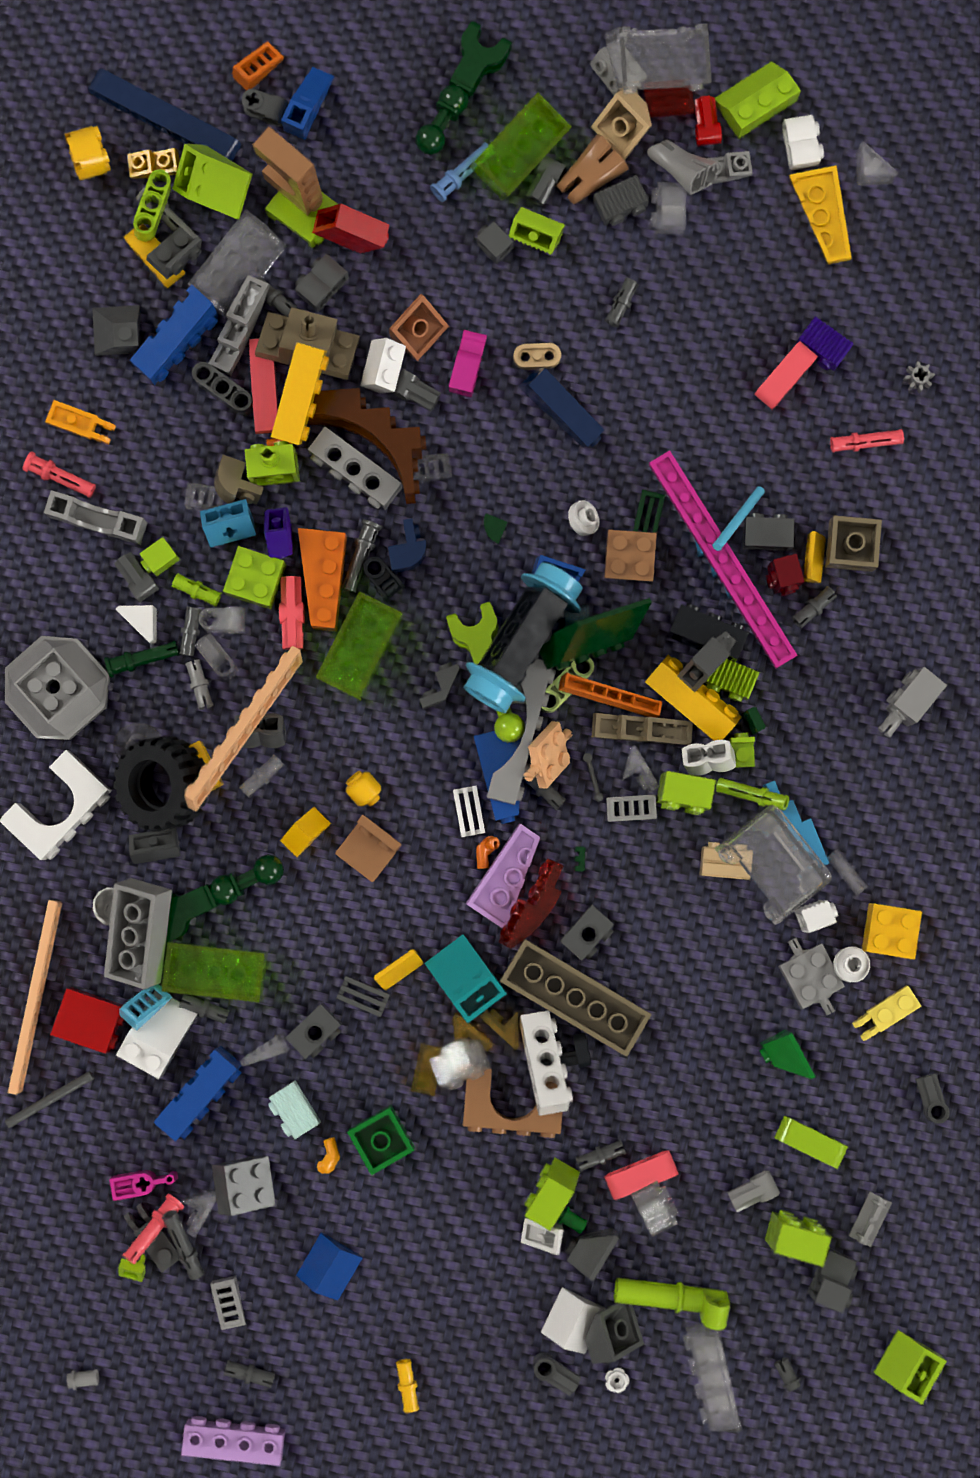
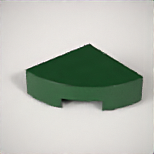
(494, 527)

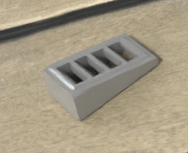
(630, 799)
(225, 1283)

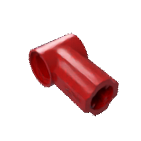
(708, 128)

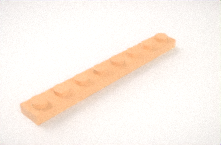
(239, 734)

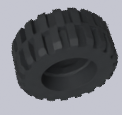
(135, 782)

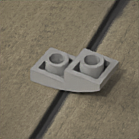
(733, 166)

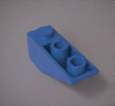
(306, 103)

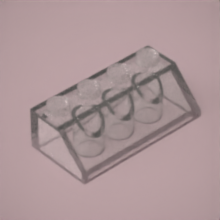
(244, 251)
(713, 1378)

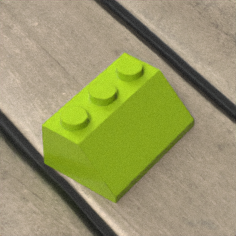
(757, 98)

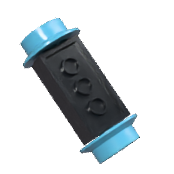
(521, 636)

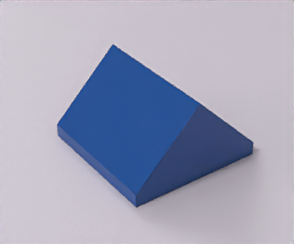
(328, 1267)

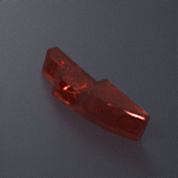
(527, 916)

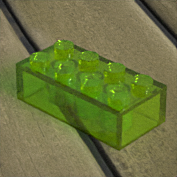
(520, 146)
(359, 646)
(214, 971)

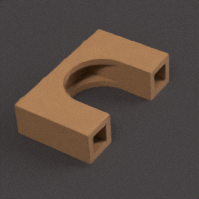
(289, 171)
(481, 1113)

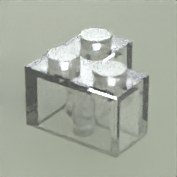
(459, 1062)

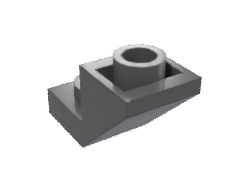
(446, 677)

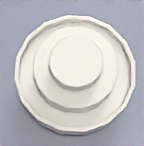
(583, 518)
(851, 964)

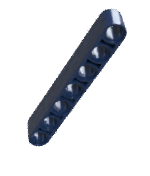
(161, 114)

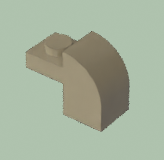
(230, 485)

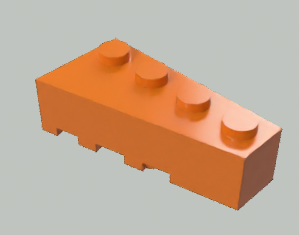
(323, 571)

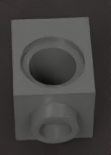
(494, 242)

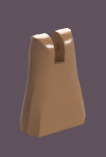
(592, 170)

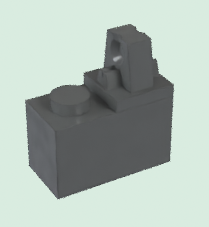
(707, 661)

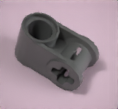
(267, 109)

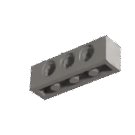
(329, 442)

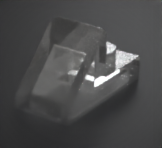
(636, 763)
(203, 1204)

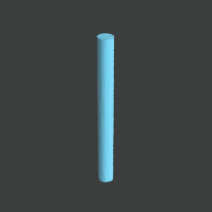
(738, 518)

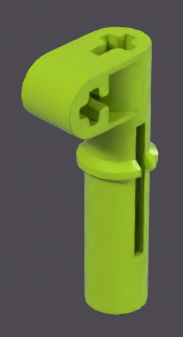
(709, 1303)

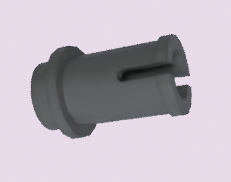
(787, 1374)

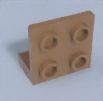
(368, 848)

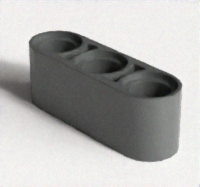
(217, 379)

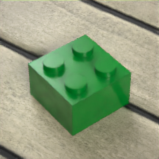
(381, 1139)

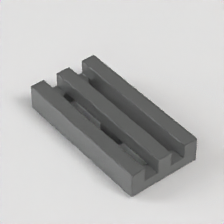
(344, 988)

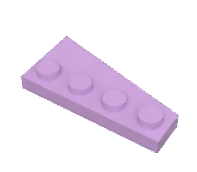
(505, 877)

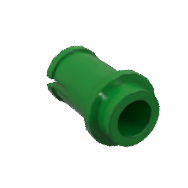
(572, 1220)

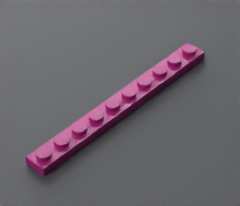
(723, 561)

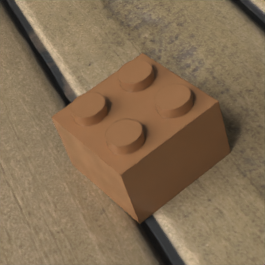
(630, 555)

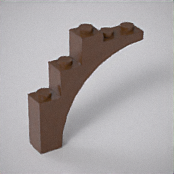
(401, 445)

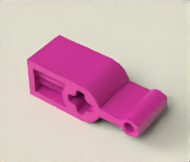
(467, 363)
(135, 1188)

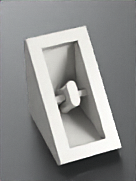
(142, 619)
(541, 1238)

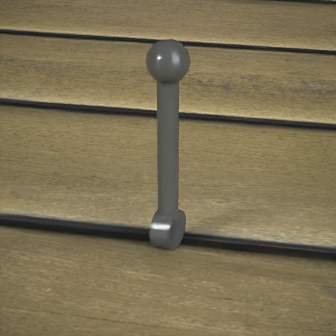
(588, 758)

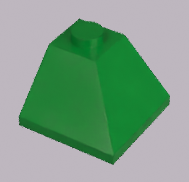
(786, 1054)

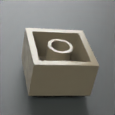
(853, 543)

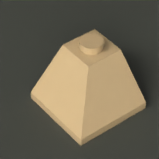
(623, 122)

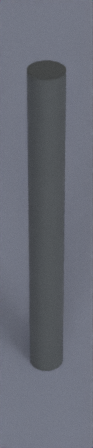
(49, 1099)

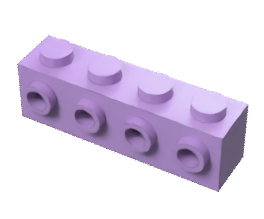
(233, 1441)

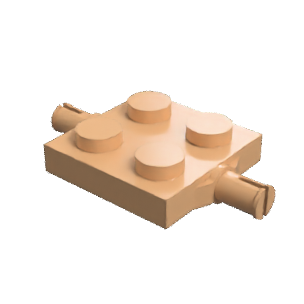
(548, 755)

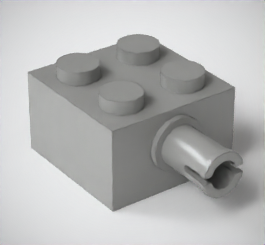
(912, 700)

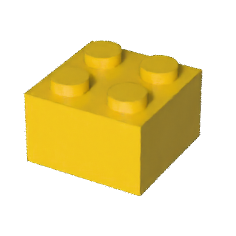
(891, 931)

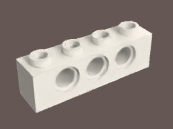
(547, 1100)

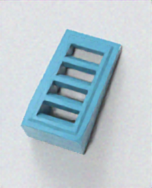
(138, 1021)

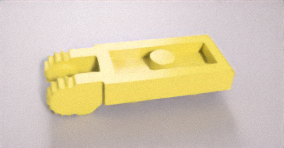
(888, 1012)

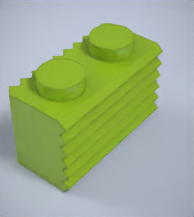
(536, 230)
(733, 679)

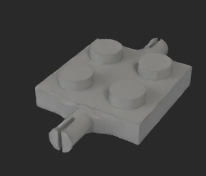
(811, 976)

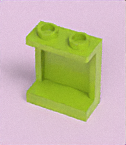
(296, 220)

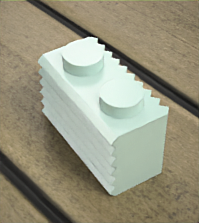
(294, 1110)

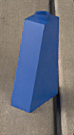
(493, 755)

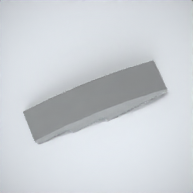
(240, 324)

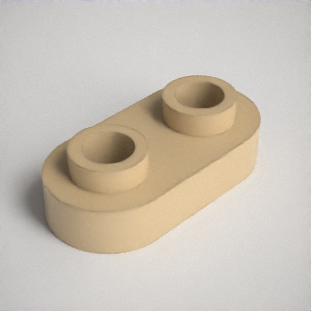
(536, 353)

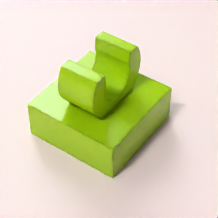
(131, 1271)

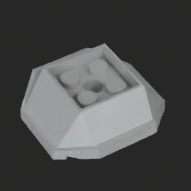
(81, 692)

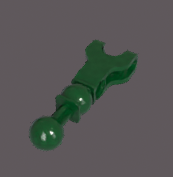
(453, 99)
(222, 891)

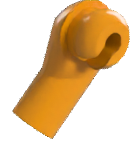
(331, 1158)

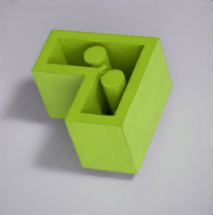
(555, 1189)

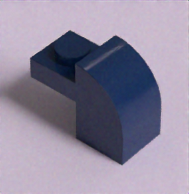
(408, 555)

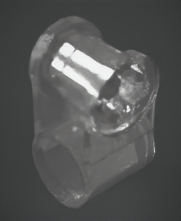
(228, 620)

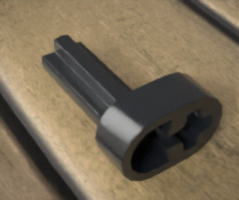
(579, 1056)

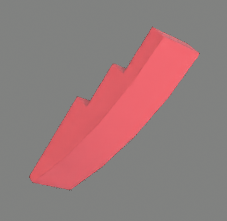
(263, 390)

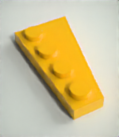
(823, 206)

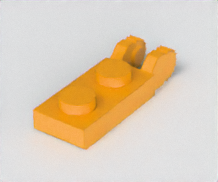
(77, 421)

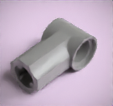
(758, 1189)

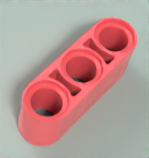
(786, 375)
(641, 1174)

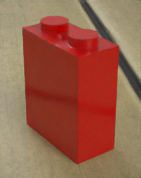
(351, 228)
(88, 1020)

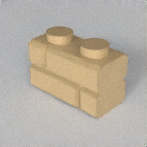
(713, 866)

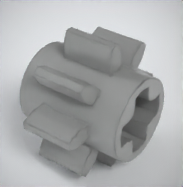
(915, 382)

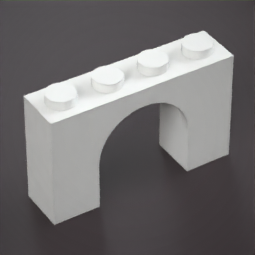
(88, 793)

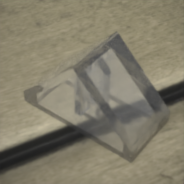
(873, 168)

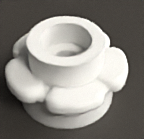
(616, 1386)

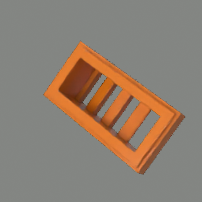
(246, 76)

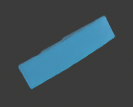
(805, 828)

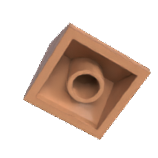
(418, 327)

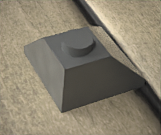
(117, 330)
(591, 1251)
(613, 1334)

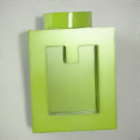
(744, 750)

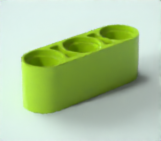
(152, 194)
(811, 1142)

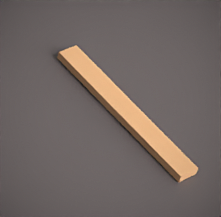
(35, 997)

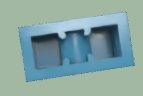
(228, 523)

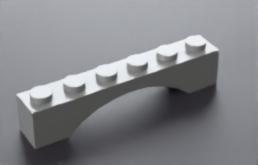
(507, 780)

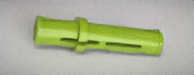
(726, 786)

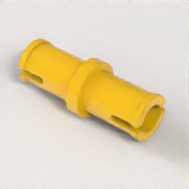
(407, 1385)

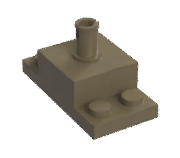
(282, 333)

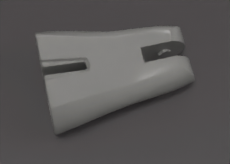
(688, 169)

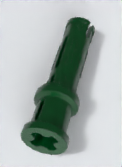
(130, 661)

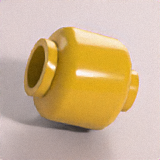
(363, 788)

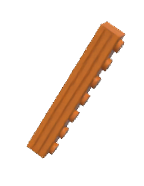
(610, 695)

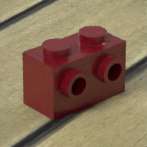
(784, 575)

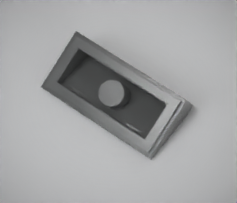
(154, 846)

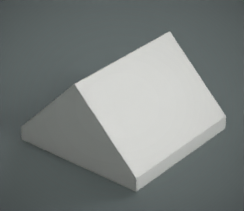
(570, 1320)

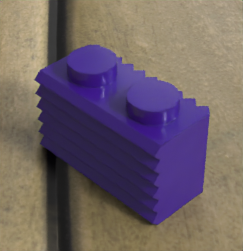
(825, 343)
(278, 532)

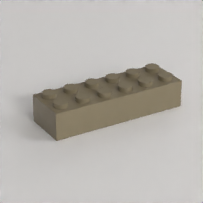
(575, 997)

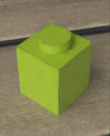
(158, 557)

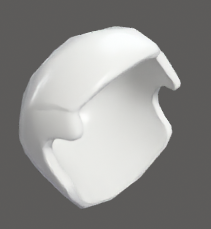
(102, 905)

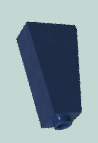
(562, 407)

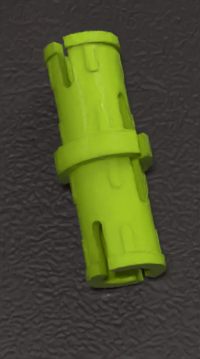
(196, 589)

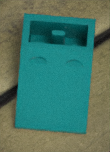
(465, 978)

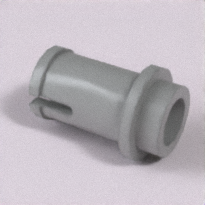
(82, 1379)

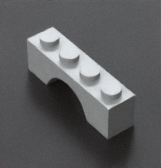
(94, 518)

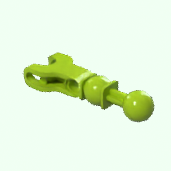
(477, 639)

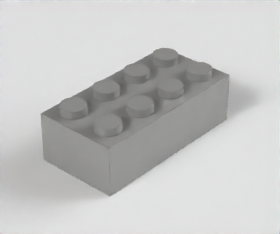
(137, 933)

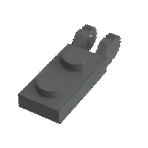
(162, 1248)

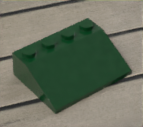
(593, 636)

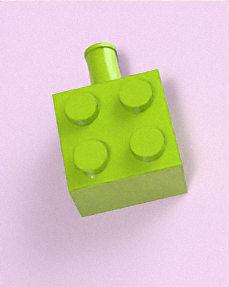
(272, 464)

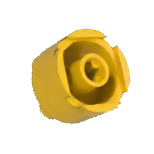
(87, 152)

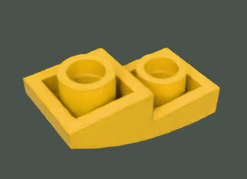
(145, 162)

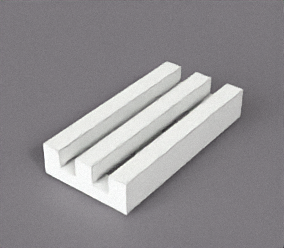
(469, 813)

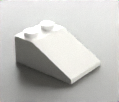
(158, 1039)

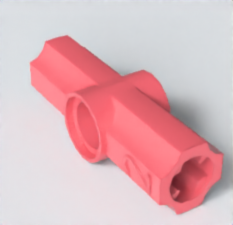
(291, 612)

